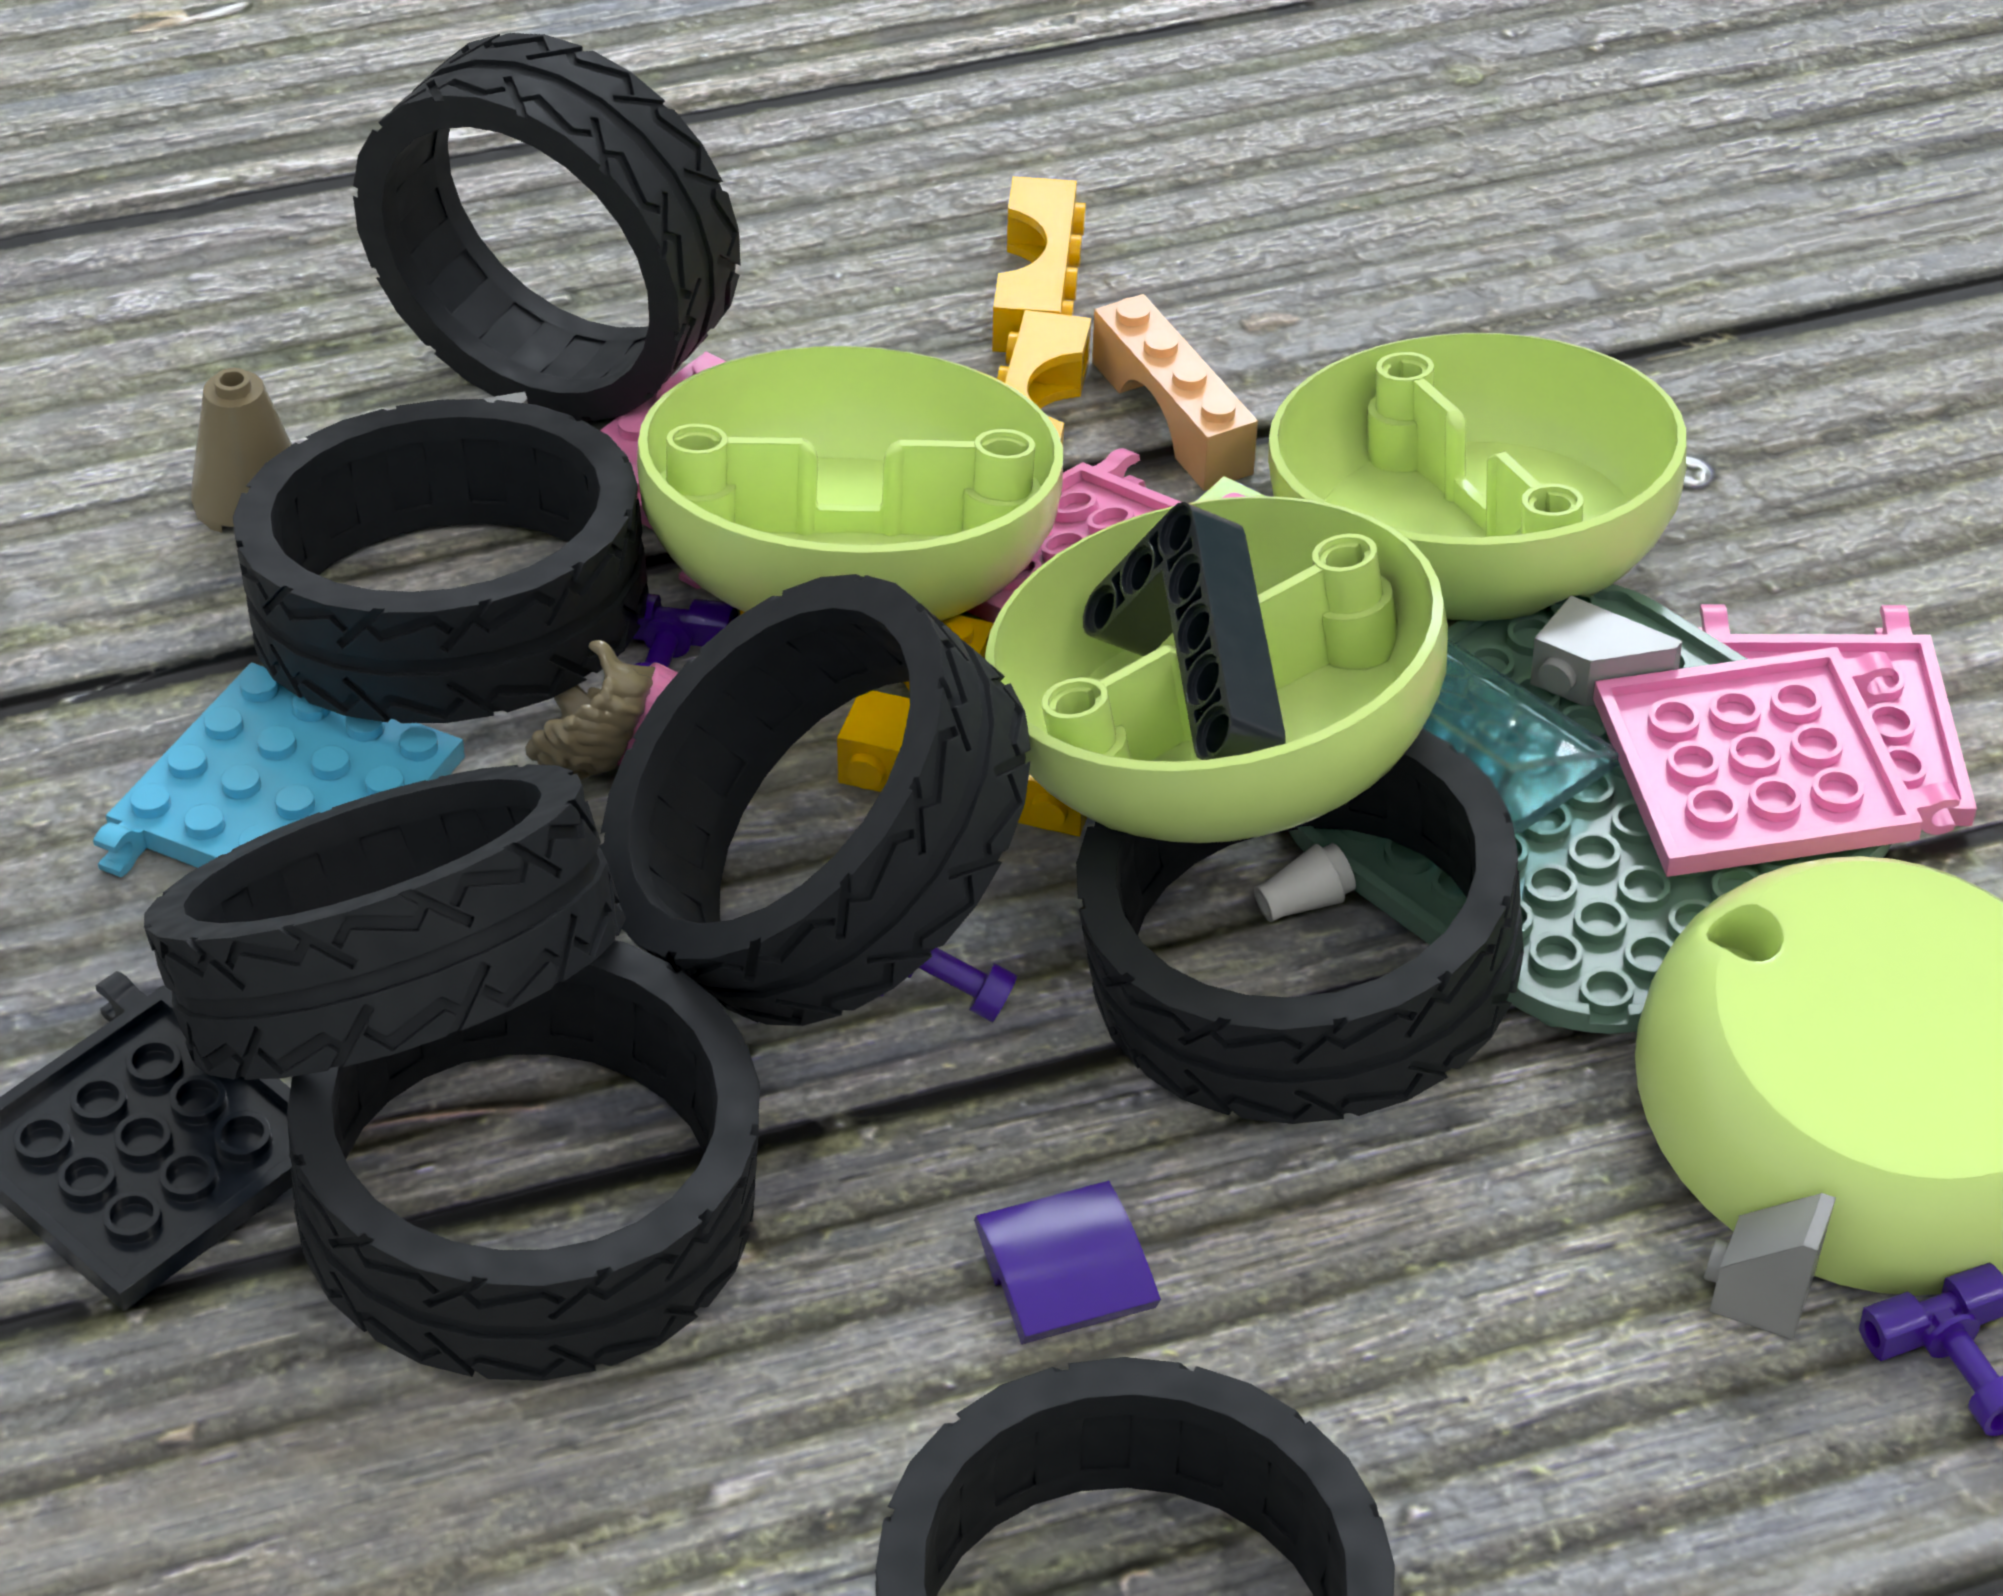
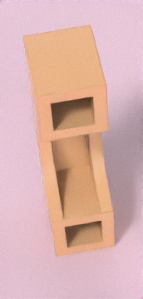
(1206, 421)

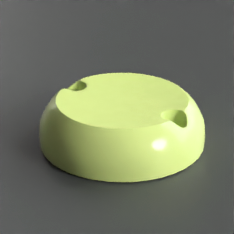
(1497, 455)
(847, 469)
(1352, 654)
(1843, 1046)

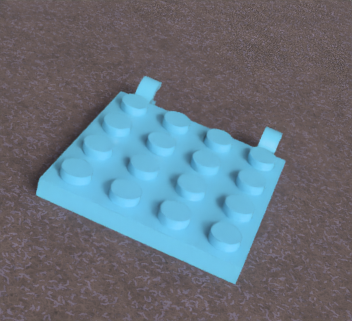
(260, 765)

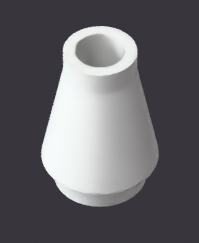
(1309, 882)

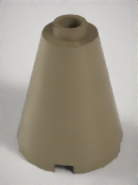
(234, 441)

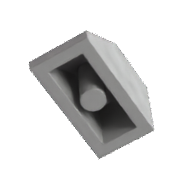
(1593, 645)
(1770, 1264)

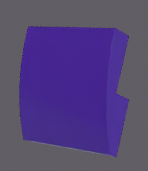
(1067, 1261)

